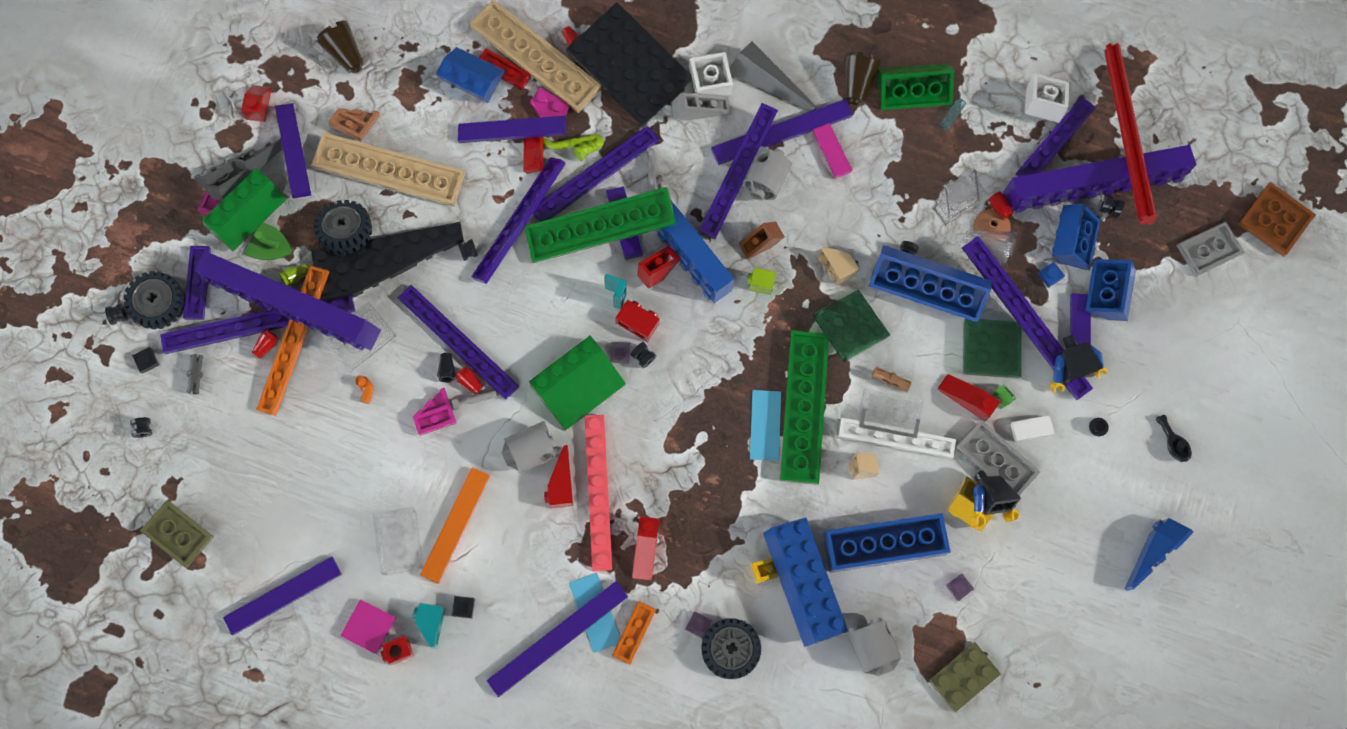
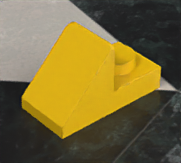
(764, 570)

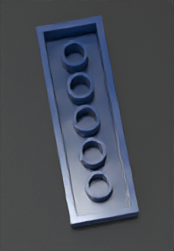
(697, 258)
(930, 283)
(886, 543)
(805, 582)

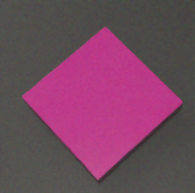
(368, 626)

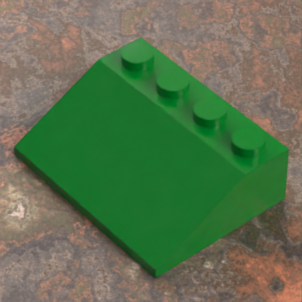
(577, 382)

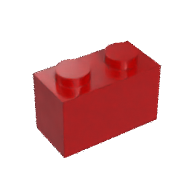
(637, 320)

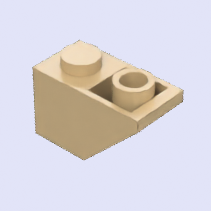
(839, 264)
(863, 466)

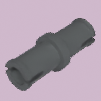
(194, 374)

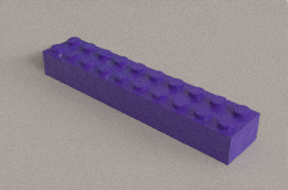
(1095, 179)
(287, 302)

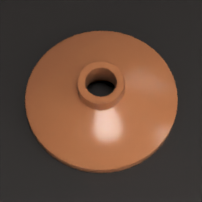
(984, 220)

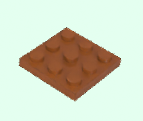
(1276, 219)

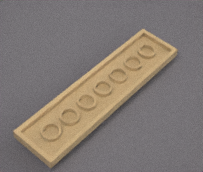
(535, 56)
(388, 169)

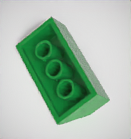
(915, 86)
(244, 210)

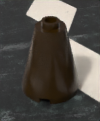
(341, 46)
(859, 75)

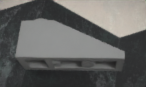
(698, 106)

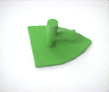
(268, 244)

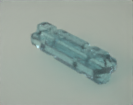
(953, 114)

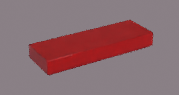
(513, 74)

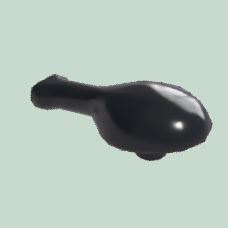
(1176, 445)

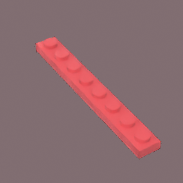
(598, 493)

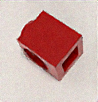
(406, 650)

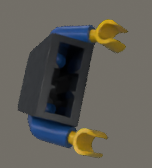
(1076, 362)
(991, 497)

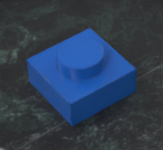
(1051, 274)

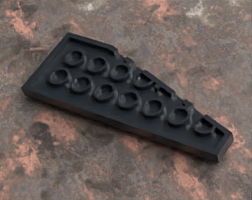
(382, 259)

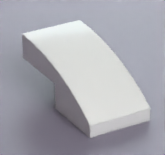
(1032, 428)

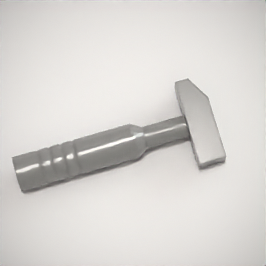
(474, 399)

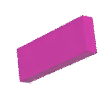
(832, 151)

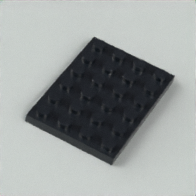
(629, 64)

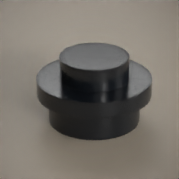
(1098, 427)

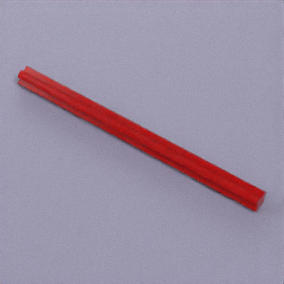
(1130, 135)

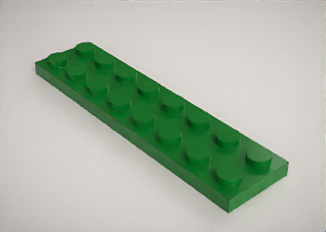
(600, 225)
(804, 408)

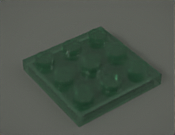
(851, 325)
(992, 348)

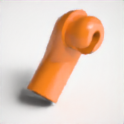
(366, 387)

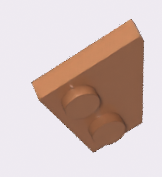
(353, 122)

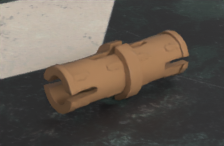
(891, 379)

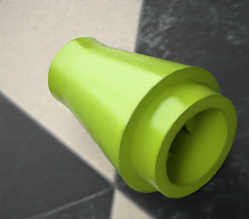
(293, 274)

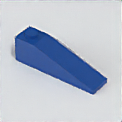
(1163, 539)

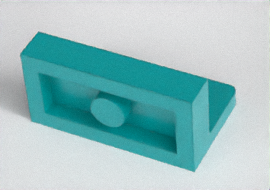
(618, 286)

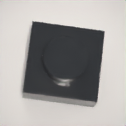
(145, 360)
(463, 607)

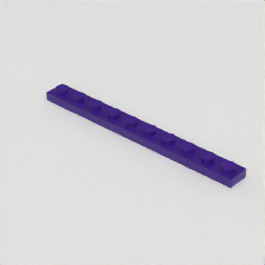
(1021, 310)
(233, 328)

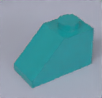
(429, 622)

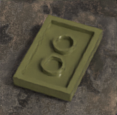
(177, 534)
(964, 677)

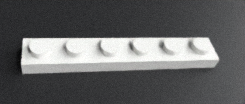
(923, 444)

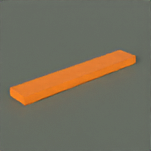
(455, 525)

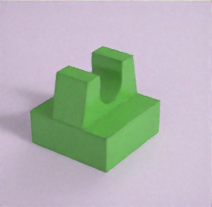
(1005, 394)

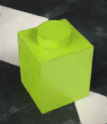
(761, 281)

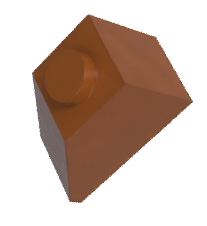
(761, 239)

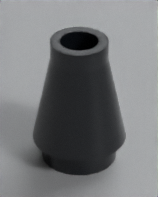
(446, 369)

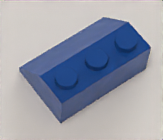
(470, 74)
(1076, 236)
(1111, 289)

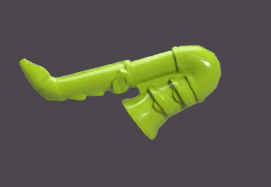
(585, 144)

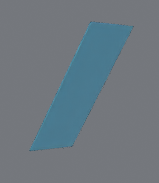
(765, 425)
(604, 631)

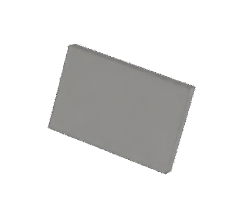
(1210, 249)

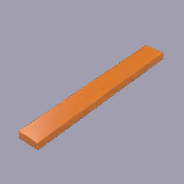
(290, 348)

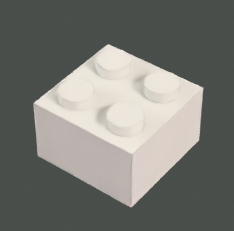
(711, 75)
(1047, 98)

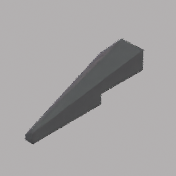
(759, 70)
(228, 176)

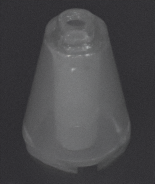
(999, 243)

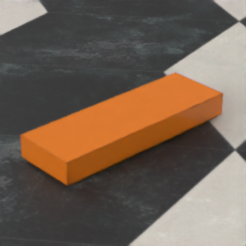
(634, 632)

